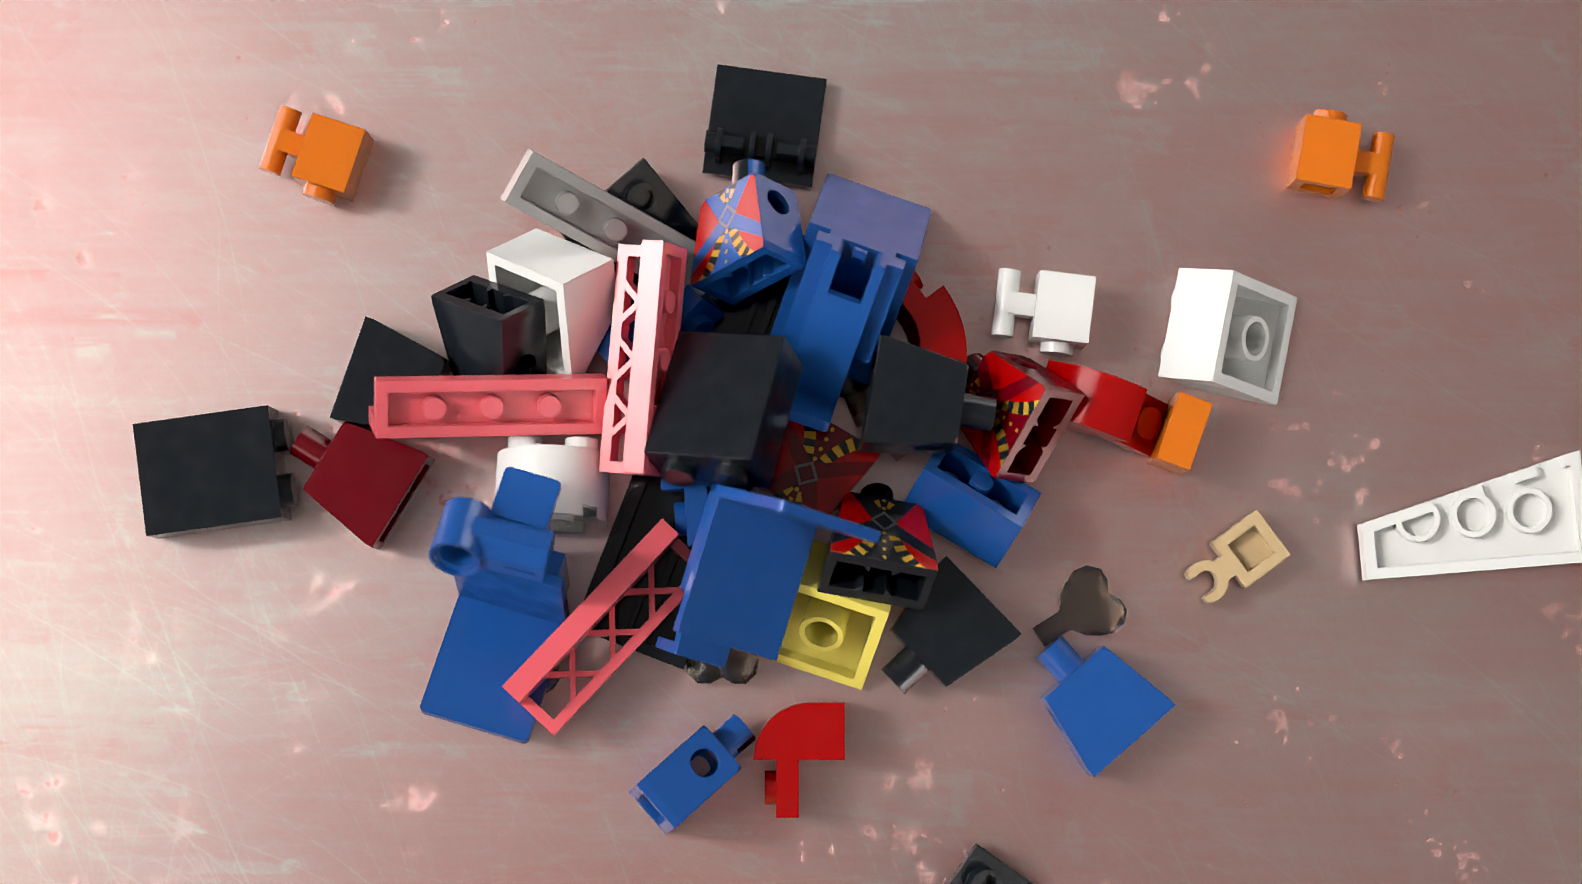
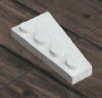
(1493, 525)

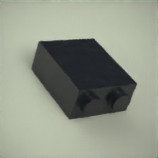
(724, 409)
(214, 471)

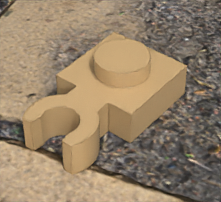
(1243, 552)

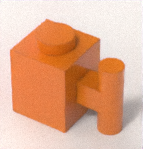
(327, 157)
(1328, 157)

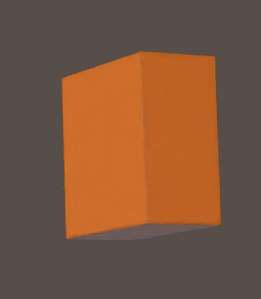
(1180, 433)

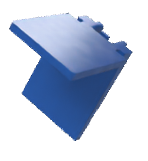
(850, 292)
(746, 574)
(500, 624)

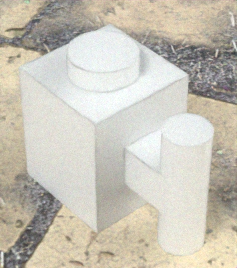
(1057, 309)

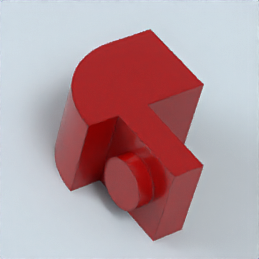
(1113, 408)
(798, 734)

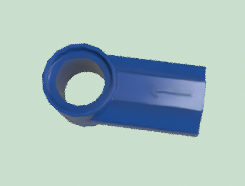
(475, 539)

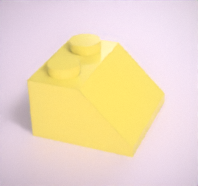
(831, 632)

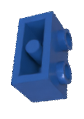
(969, 506)

